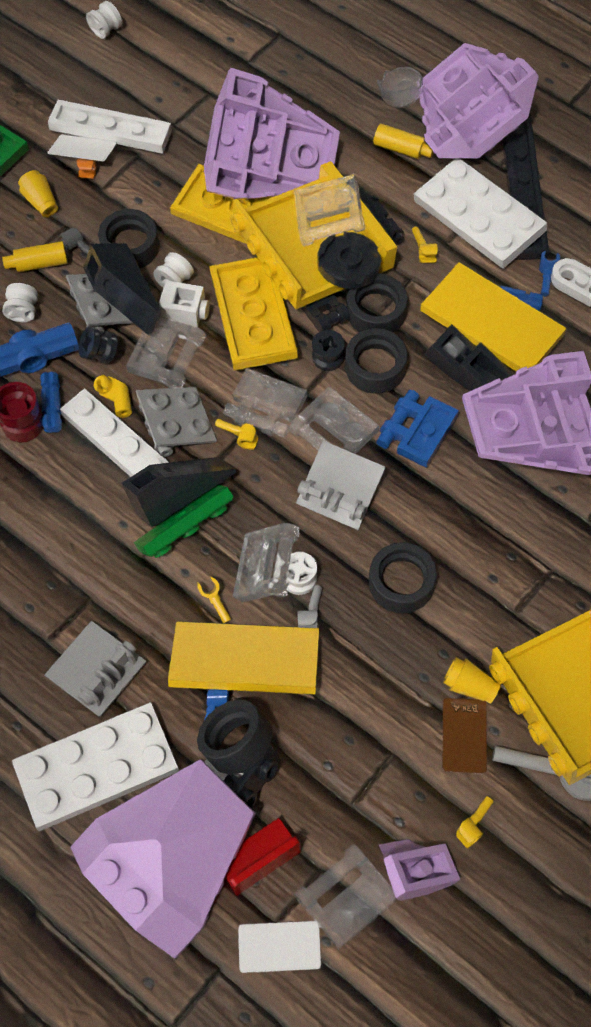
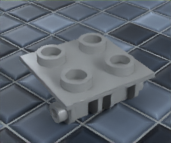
(92, 306)
(175, 418)
(340, 485)
(95, 668)

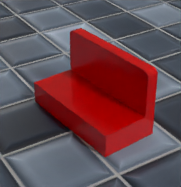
(261, 856)

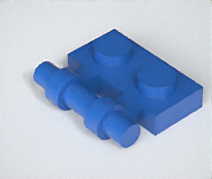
(426, 432)

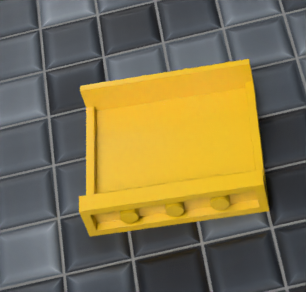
(274, 237)
(552, 689)

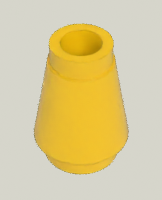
(38, 192)
(469, 680)

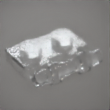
(269, 396)

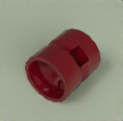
(20, 412)

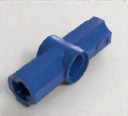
(32, 350)

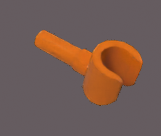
(87, 168)

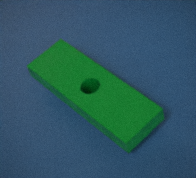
(184, 522)

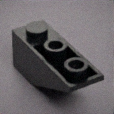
(120, 282)
(170, 486)

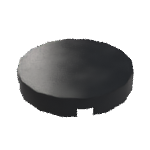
(349, 260)

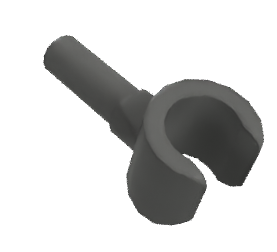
(72, 239)

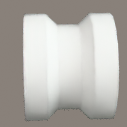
(104, 19)
(175, 269)
(20, 302)
(300, 565)

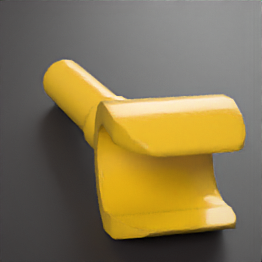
(427, 252)
(246, 434)
(215, 600)
(468, 831)

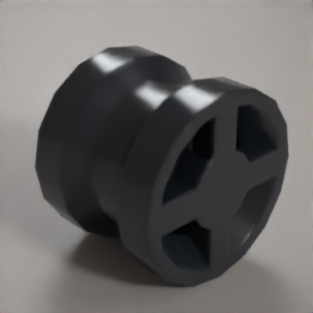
(98, 345)
(332, 357)

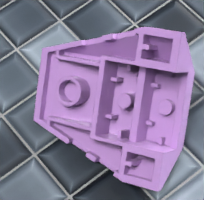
(475, 101)
(263, 141)
(536, 415)
(166, 854)

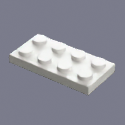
(480, 212)
(94, 766)

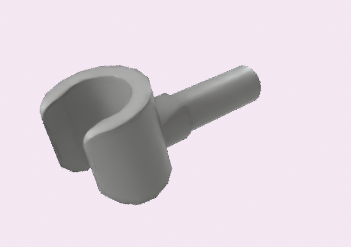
(308, 618)

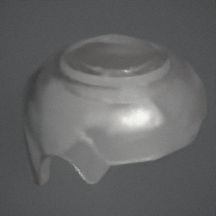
(401, 87)

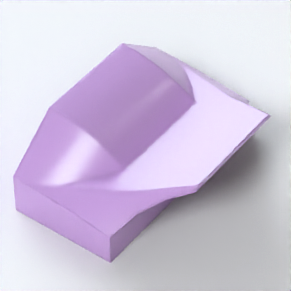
(417, 868)

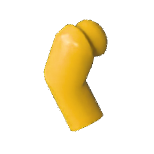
(116, 392)

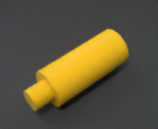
(402, 142)
(36, 257)

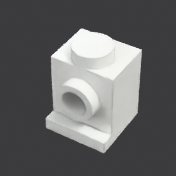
(184, 303)

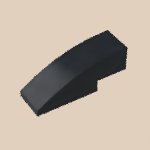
(465, 362)

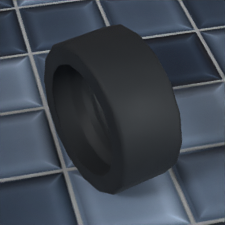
(132, 220)
(382, 285)
(376, 339)
(402, 552)
(244, 753)

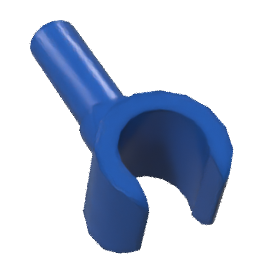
(546, 267)
(215, 699)

